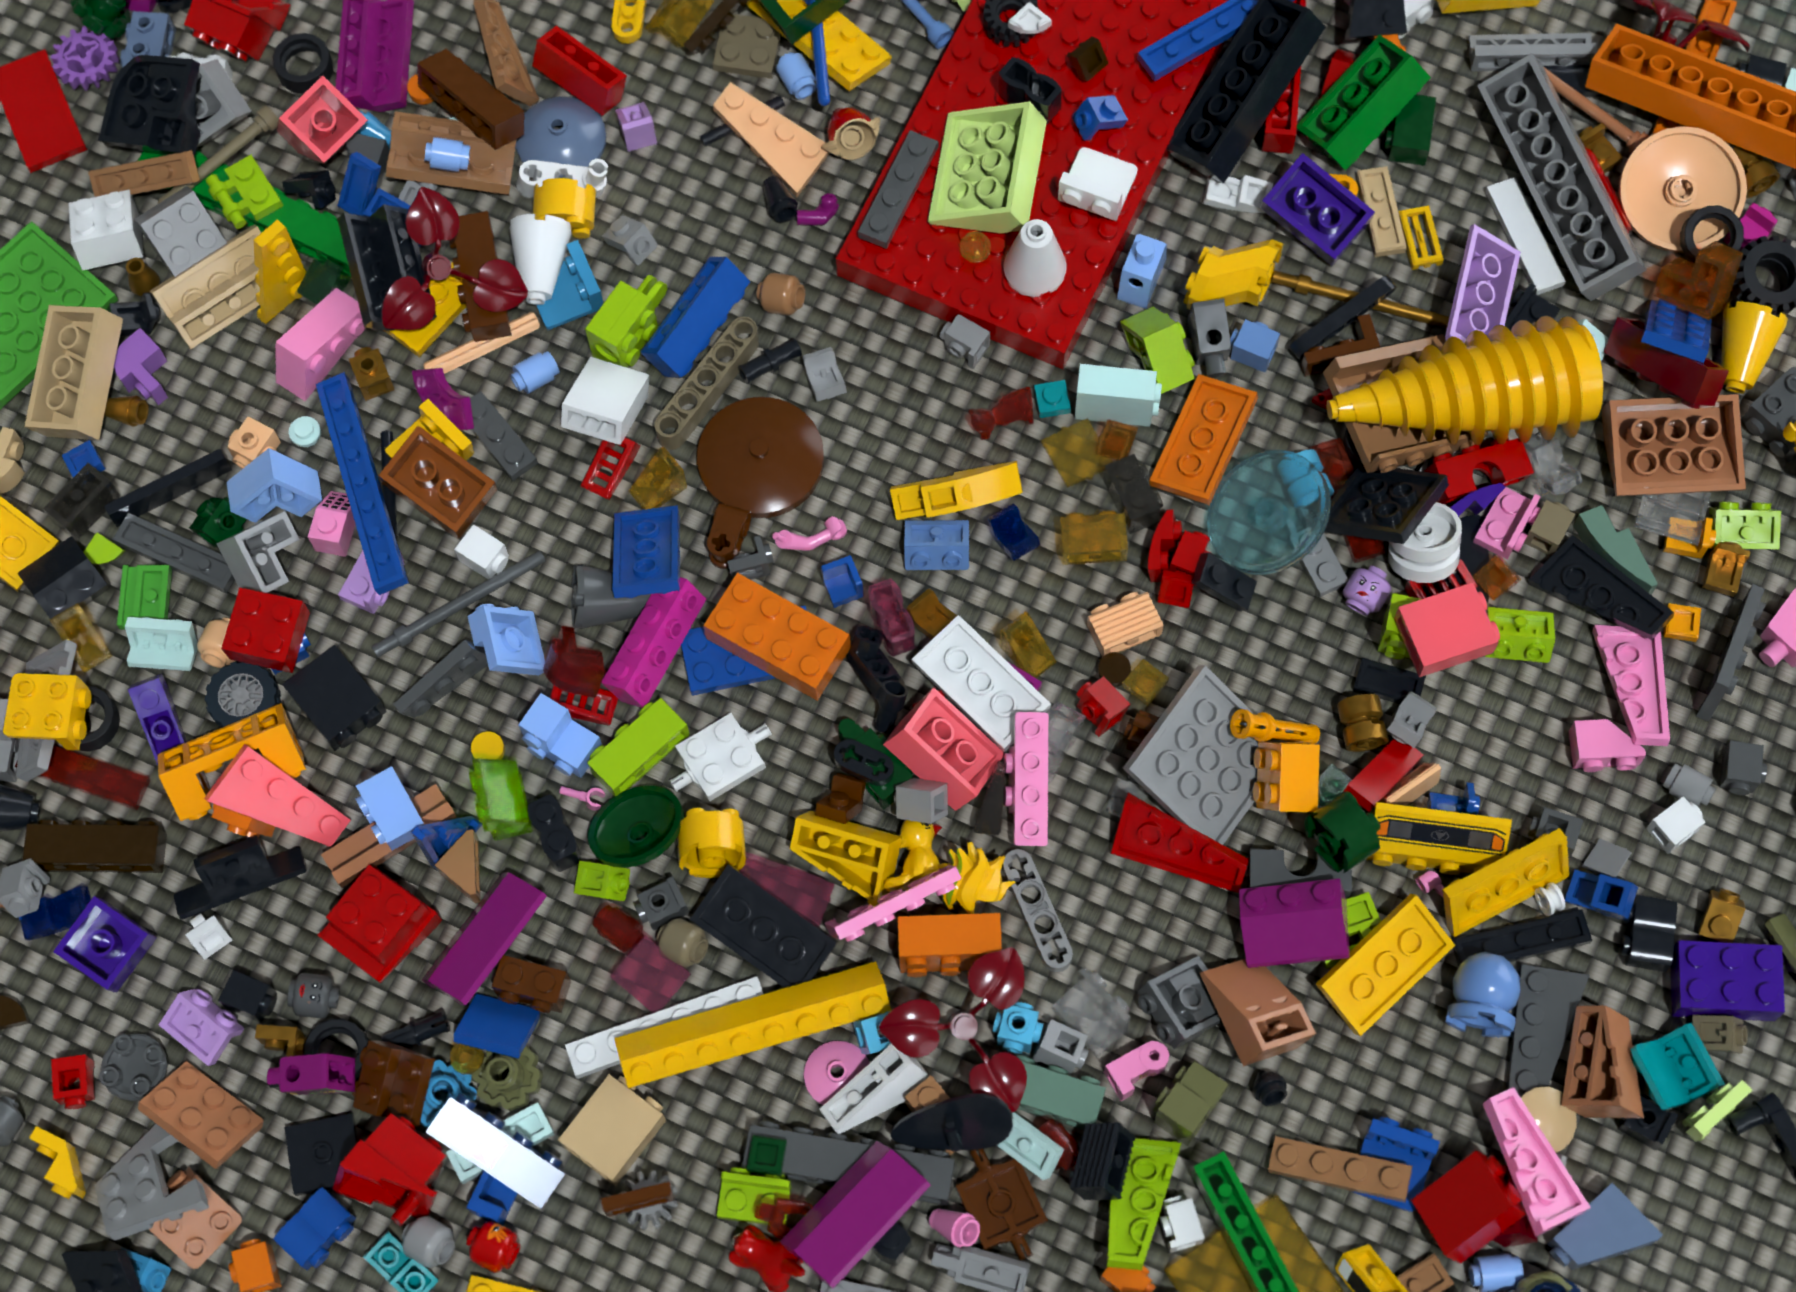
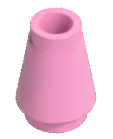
(956, 1227)

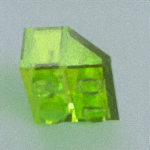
(502, 798)

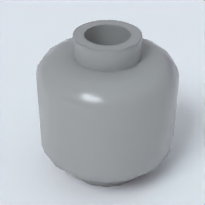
(428, 1242)

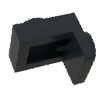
(136, 314)

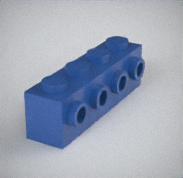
(695, 317)

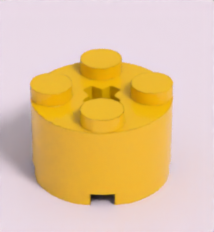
(567, 201)
(711, 842)

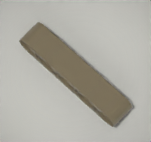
(706, 396)

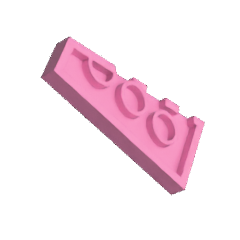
(1637, 680)

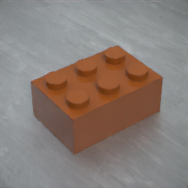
(438, 482)

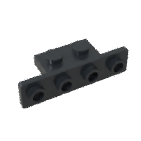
(236, 873)

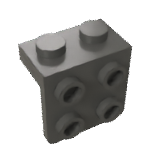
(1772, 412)

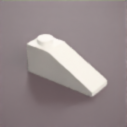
(874, 1089)

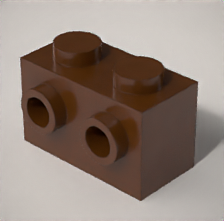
(531, 984)

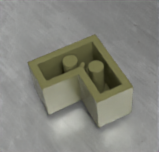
(1189, 1102)

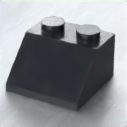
(63, 578)

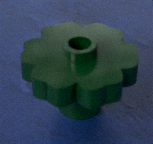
(103, 16)

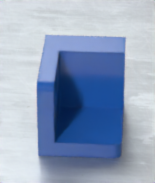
(842, 581)
(491, 1199)

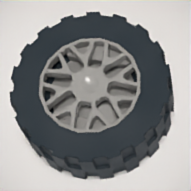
(240, 692)

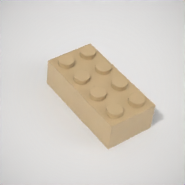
(74, 372)

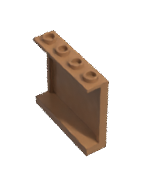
(1387, 447)

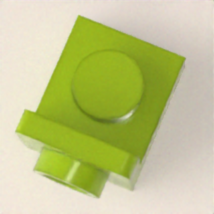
(602, 881)

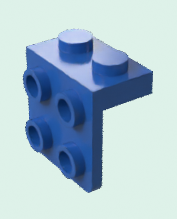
(1413, 1148)

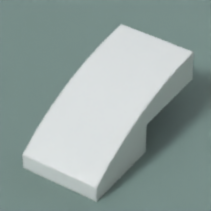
(1237, 194)

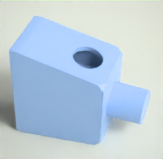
(1145, 264)

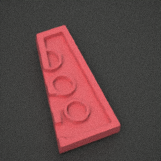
(271, 796)

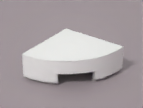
(1029, 20)

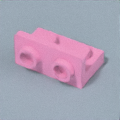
(1506, 521)

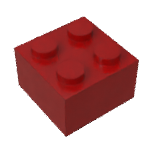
(265, 630)

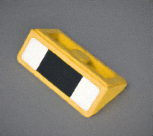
(1367, 1272)

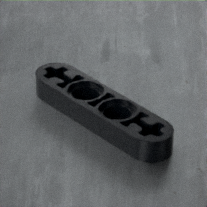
(1343, 316)

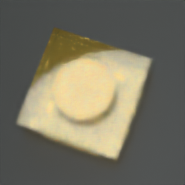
(1145, 682)

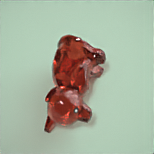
(1010, 408)

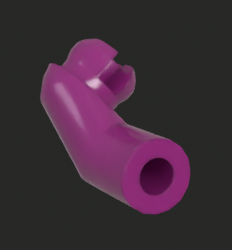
(822, 214)

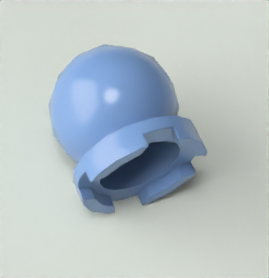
(1485, 993)

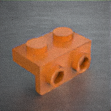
(242, 824)

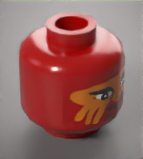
(493, 1246)

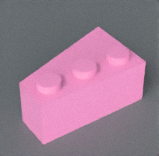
(317, 343)

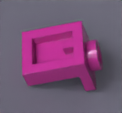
(1756, 223)

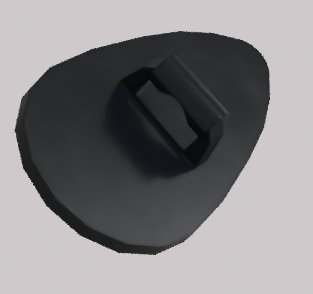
(956, 1124)

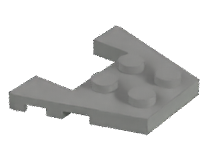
(136, 1192)

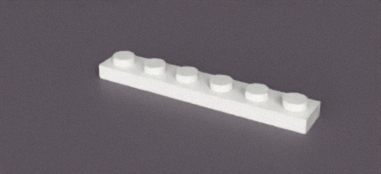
(600, 1051)

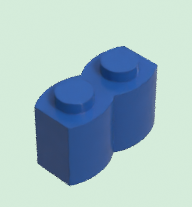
(315, 1229)

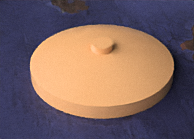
(1673, 178)

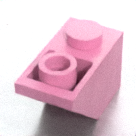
(1602, 745)

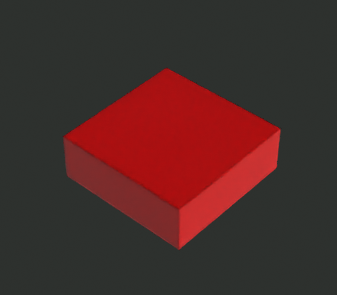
(1176, 589)

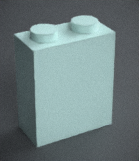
(1117, 395)

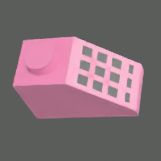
(332, 525)

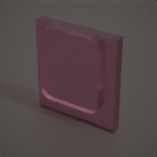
(649, 975)

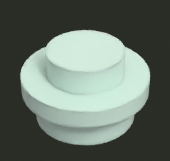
(304, 431)

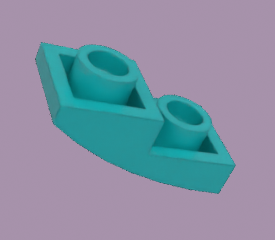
(397, 1268)

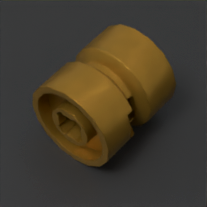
(1759, 172)
(1362, 722)

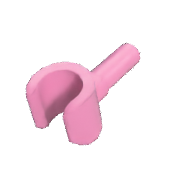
(584, 796)
(1430, 881)

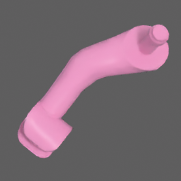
(834, 530)

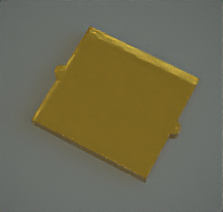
(1075, 453)

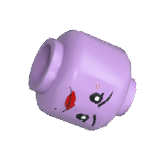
(1367, 590)

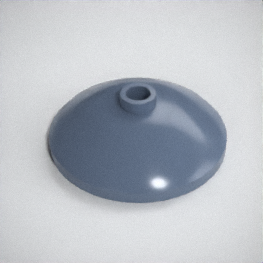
(574, 144)

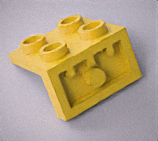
(438, 426)

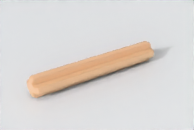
(474, 350)

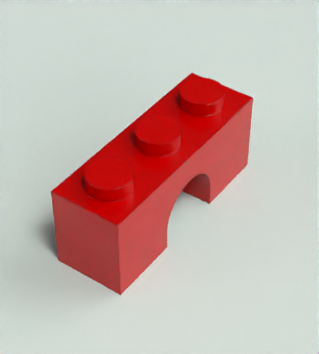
(1501, 463)

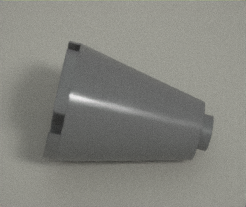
(595, 602)

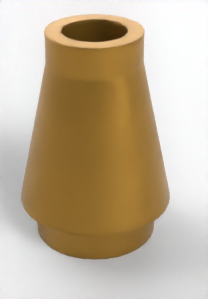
(141, 277)
(127, 410)

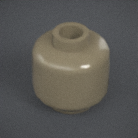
(682, 942)

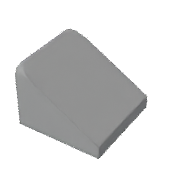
(1606, 859)

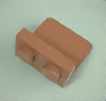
(197, 1233)

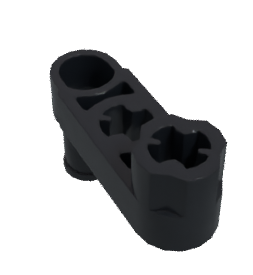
(878, 676)
(1772, 1114)

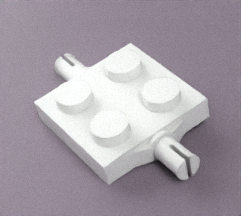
(720, 757)

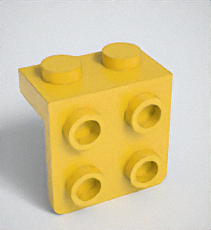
(48, 708)

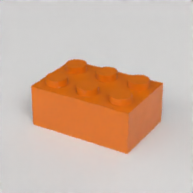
(946, 942)

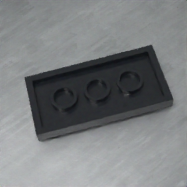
(763, 929)

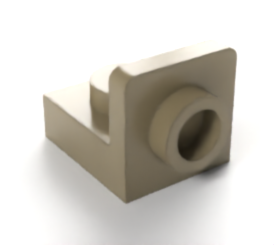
(1721, 1033)

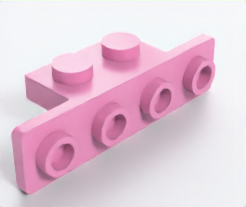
(1028, 779)

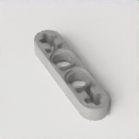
(1040, 909)

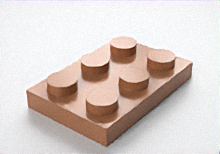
(200, 1114)

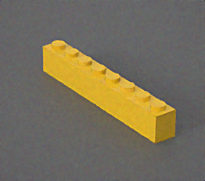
(752, 1024)

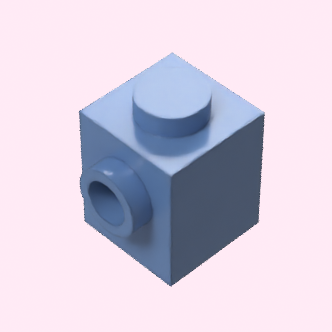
(1254, 345)

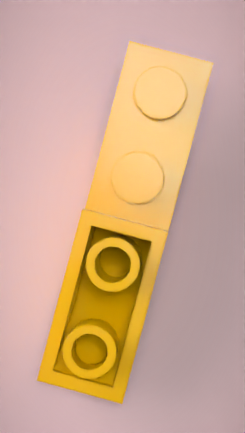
(956, 492)

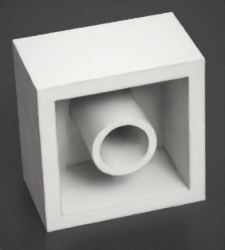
(105, 229)

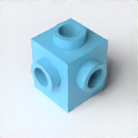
(1014, 1039)

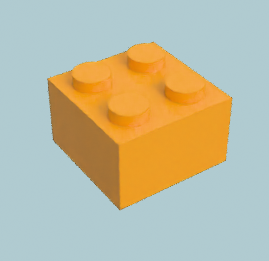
(1287, 776)

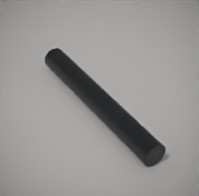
(724, 130)

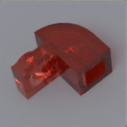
(573, 668)

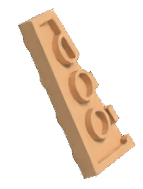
(782, 144)

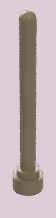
(264, 121)

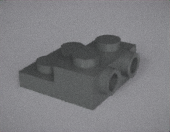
(1179, 1003)

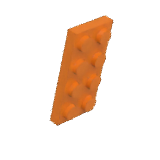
(1203, 439)

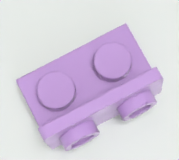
(359, 588)
(200, 1025)

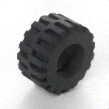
(1779, 258)

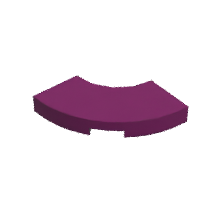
(433, 386)

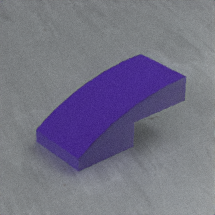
(1478, 500)

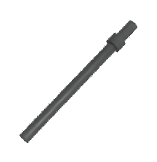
(403, 635)

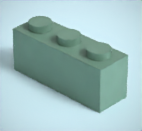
(1059, 1096)

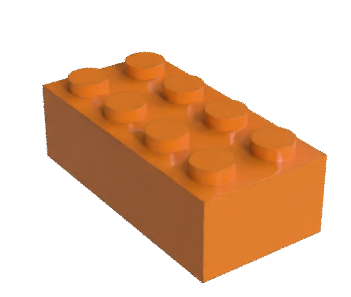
(777, 636)

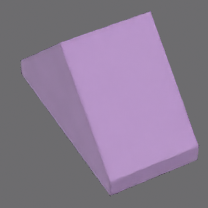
(636, 126)

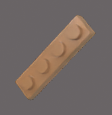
(146, 174)
(1340, 1169)

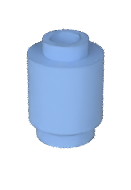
(796, 75)
(447, 154)
(534, 372)
(1496, 1272)

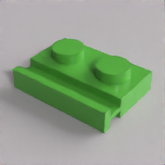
(144, 592)

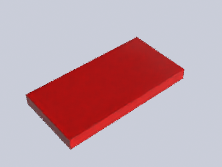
(38, 111)

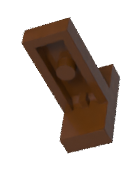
(1319, 357)

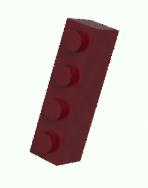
(1676, 375)

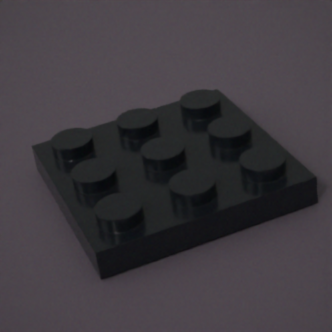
(1384, 503)

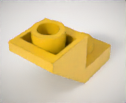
(65, 1169)

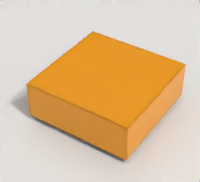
(1684, 623)

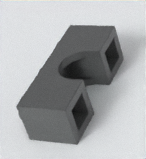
(1268, 868)

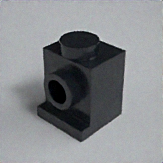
(1652, 1134)

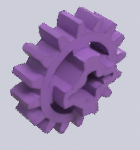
(84, 58)

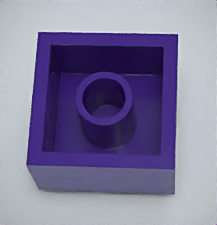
(105, 944)

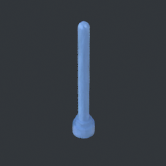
(938, 33)

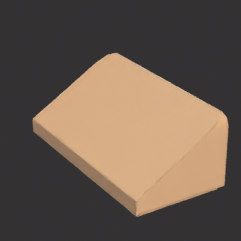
(1414, 785)

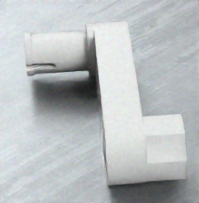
(541, 170)

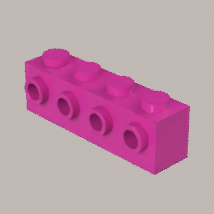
(653, 644)

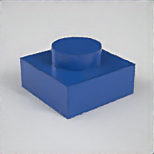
(80, 456)

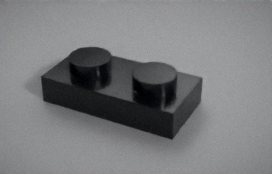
(1224, 582)

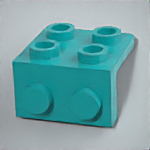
(1676, 1068)

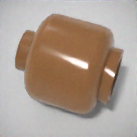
(781, 294)

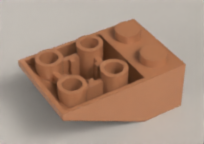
(1257, 1011)

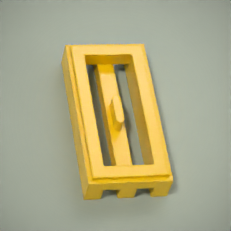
(1425, 259)

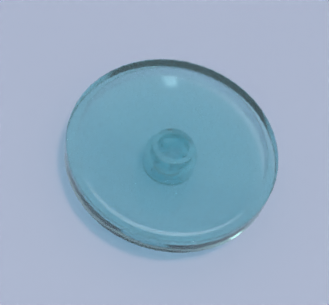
(1269, 512)

